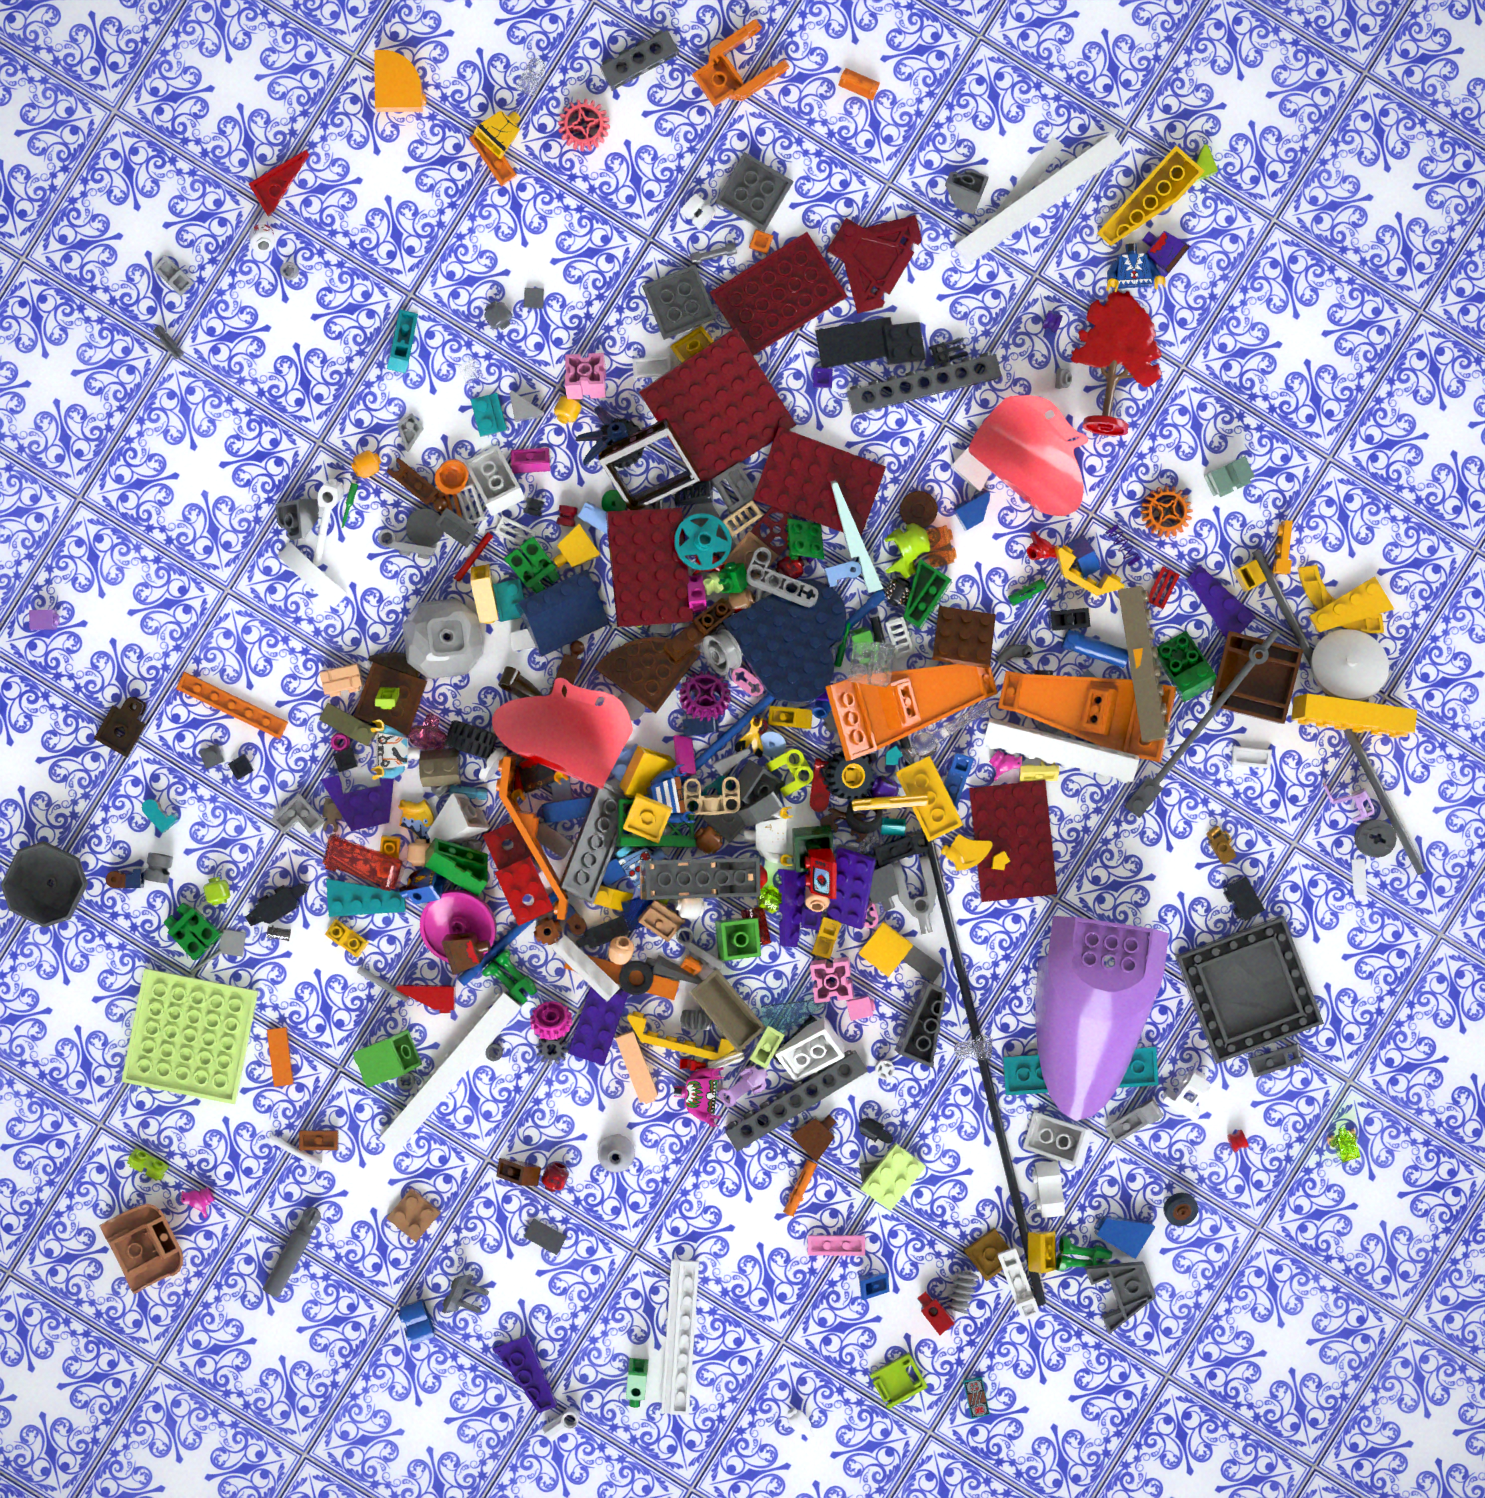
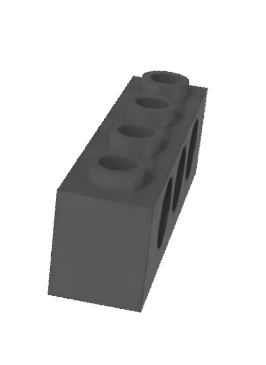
(617, 79)

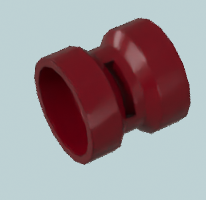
(568, 511)

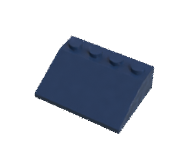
(563, 613)

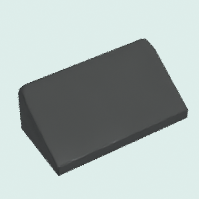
(545, 1236)

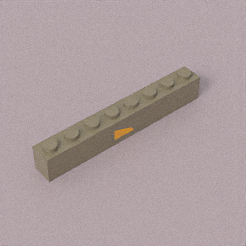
(1143, 664)

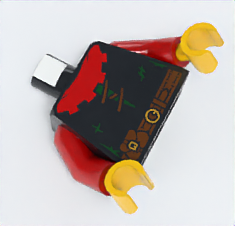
(532, 776)

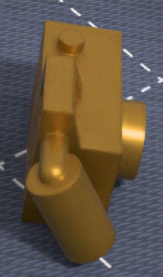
(1221, 845)

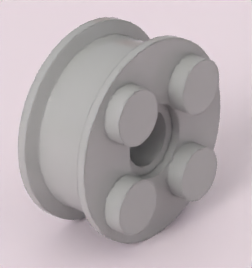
(722, 652)

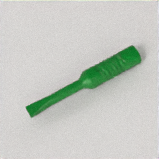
(349, 501)
(842, 648)

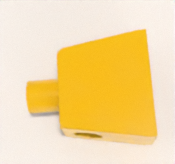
(576, 549)

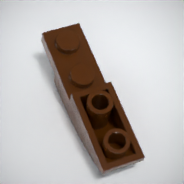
(701, 627)

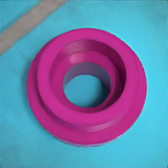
(334, 744)

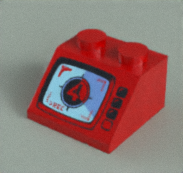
(821, 872)

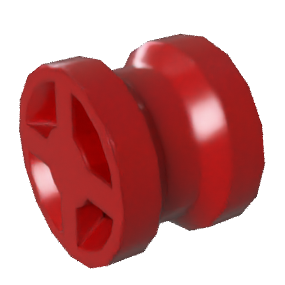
(1237, 1141)

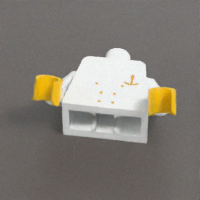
(771, 837)

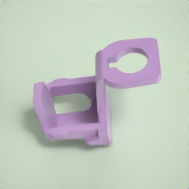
(1359, 797)
(751, 1080)

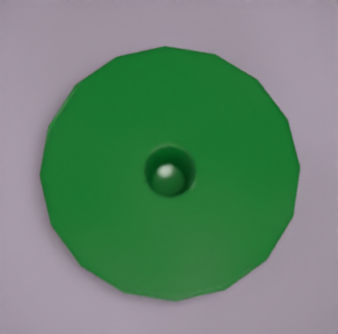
(613, 501)

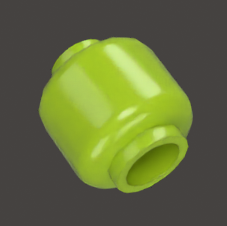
(216, 891)

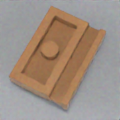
(661, 920)

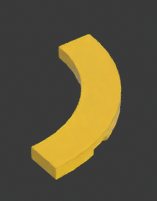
(1319, 597)

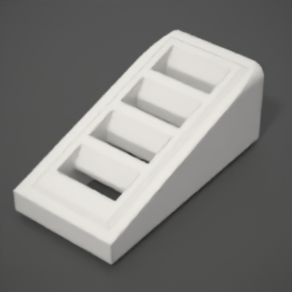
(906, 635)

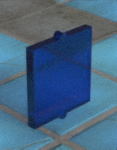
(632, 911)

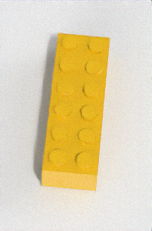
(1354, 715)

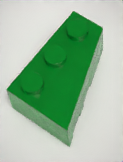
(458, 864)

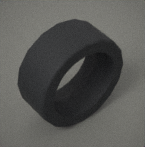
(863, 827)

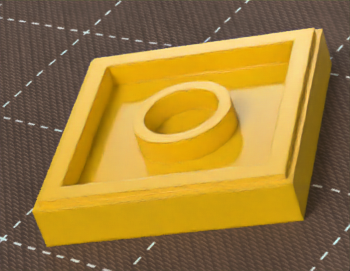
(647, 818)

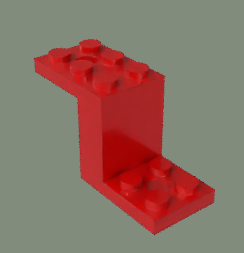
(518, 873)

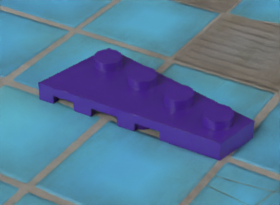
(791, 907)

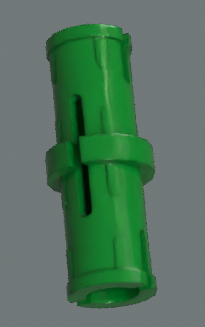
(1015, 598)

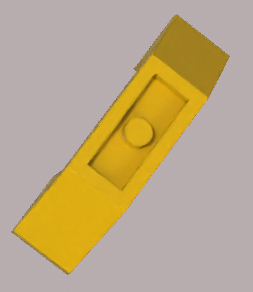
(1107, 583)

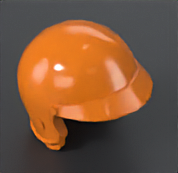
(451, 476)

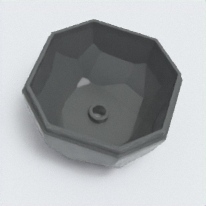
(28, 887)

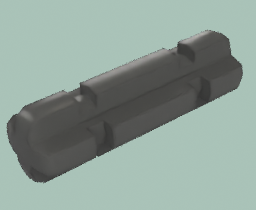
(168, 342)

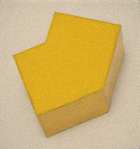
(999, 861)

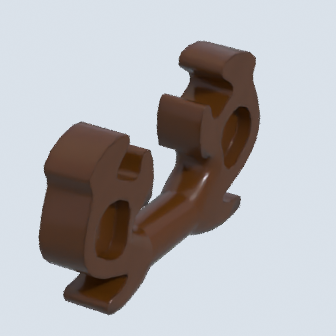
(830, 820)

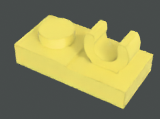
(1036, 773)

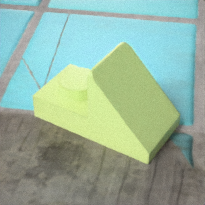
(766, 1047)

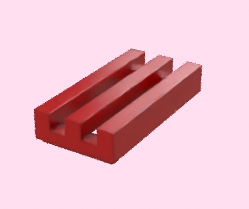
(1169, 573)

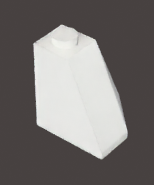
(458, 821)

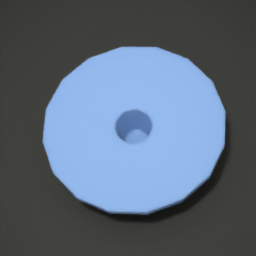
(773, 744)

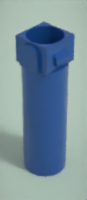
(1095, 648)

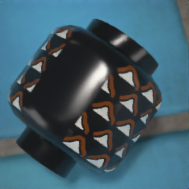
(898, 591)

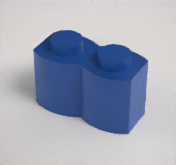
(417, 1321)

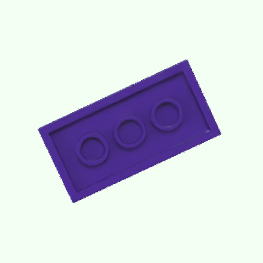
(852, 888)
(597, 1026)

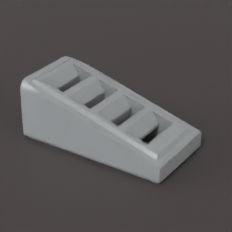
(729, 762)

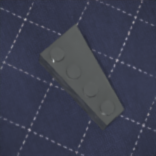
(921, 1030)

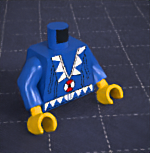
(1133, 271)

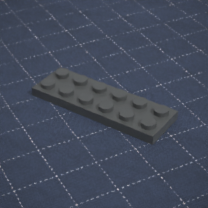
(594, 844)

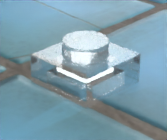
(470, 371)

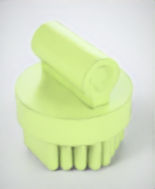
(711, 583)

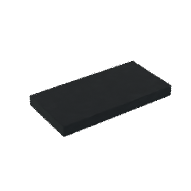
(851, 342)

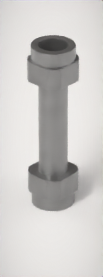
(697, 257)

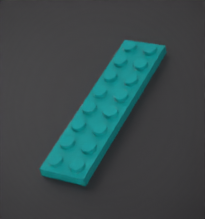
(1025, 1076)

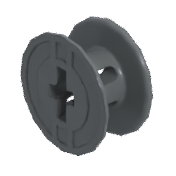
(1369, 846)

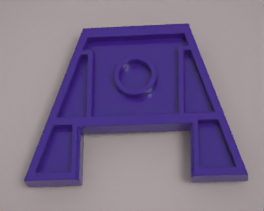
(364, 806)

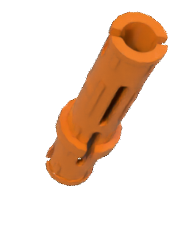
(800, 1187)

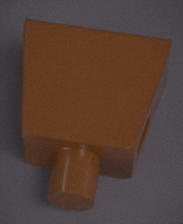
(815, 1135)

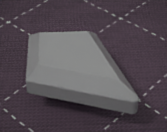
(409, 430)

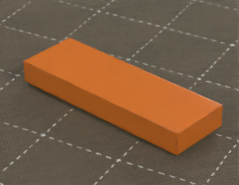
(499, 167)
(280, 1056)

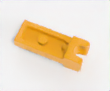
(1282, 564)

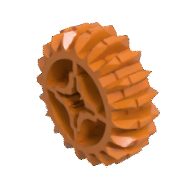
(1160, 506)

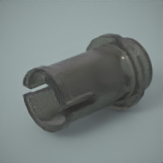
(278, 933)

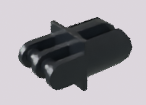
(946, 351)
(874, 1130)

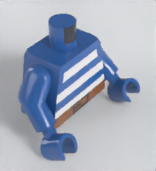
(667, 790)

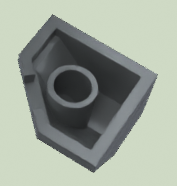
(966, 189)
(297, 517)
(757, 781)

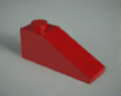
(434, 996)

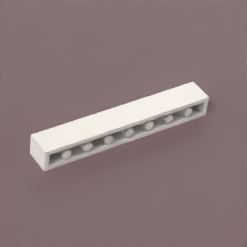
(1061, 750)

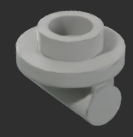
(1063, 378)
(439, 790)

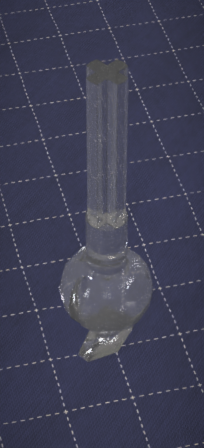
(925, 744)

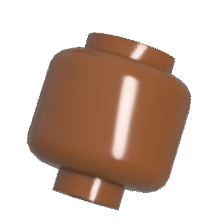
(708, 840)

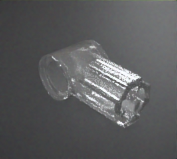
(979, 1048)

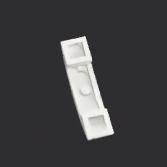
(312, 575)
(1018, 1284)

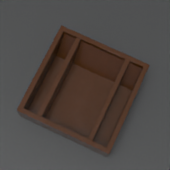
(1267, 687)

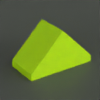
(1206, 162)

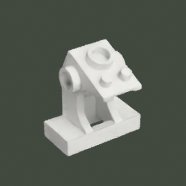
(1195, 1082)

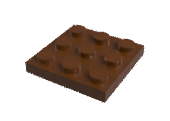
(964, 637)
(410, 695)

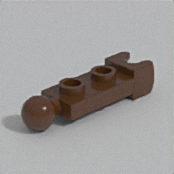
(418, 486)
(570, 665)

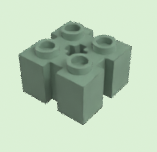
(1225, 478)

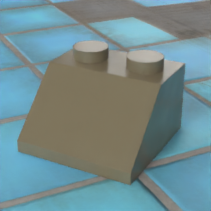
(439, 767)

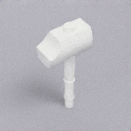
(328, 497)

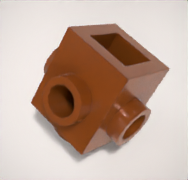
(553, 925)

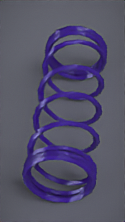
(1111, 530)

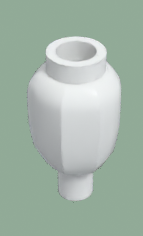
(800, 1422)

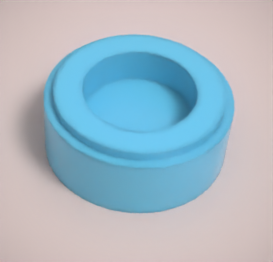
(622, 852)

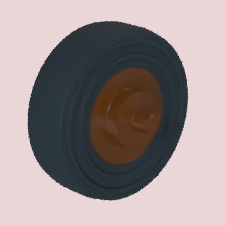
(1180, 1209)

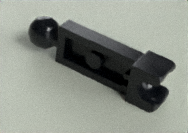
(898, 849)

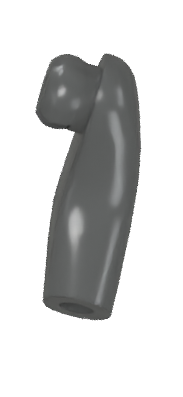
(1014, 650)

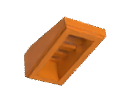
(691, 965)

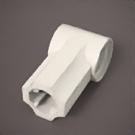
(560, 1424)

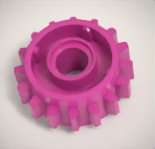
(542, 1022)

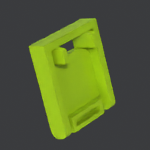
(895, 1382)

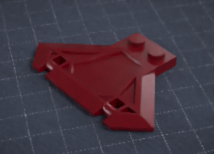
(874, 257)

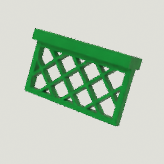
(669, 840)

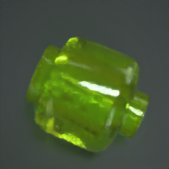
(769, 899)

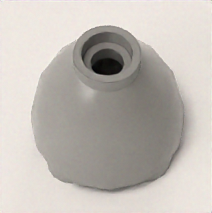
(616, 1145)

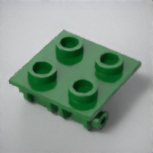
(804, 539)

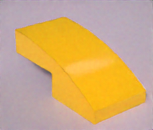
(826, 938)

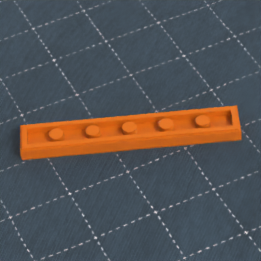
(232, 705)
(661, 985)

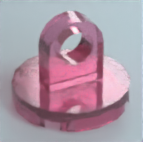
(428, 734)

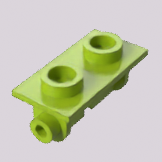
(155, 1168)

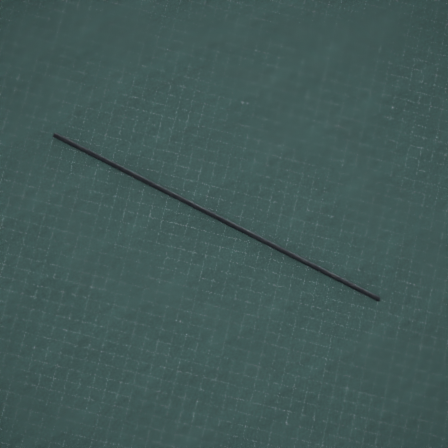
(975, 1030)

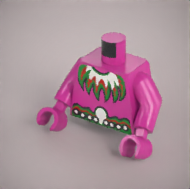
(701, 1094)

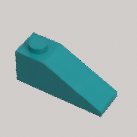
(402, 341)

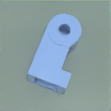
(845, 570)

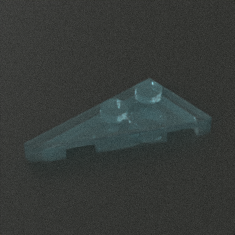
(789, 1014)

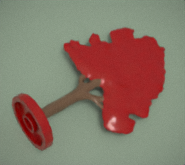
(1123, 337)

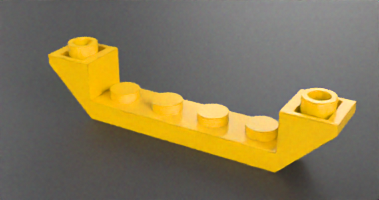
(638, 1024)

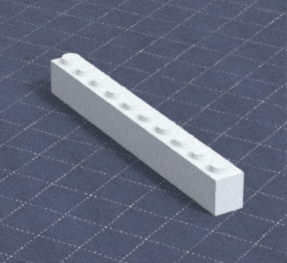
(1039, 199)
(450, 1072)

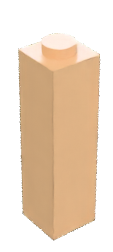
(637, 1067)

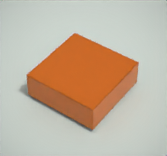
(761, 241)

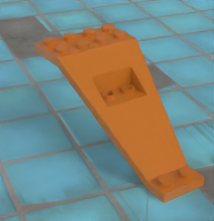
(915, 698)
(1071, 704)
(527, 824)

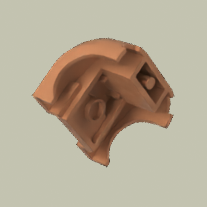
(143, 1246)

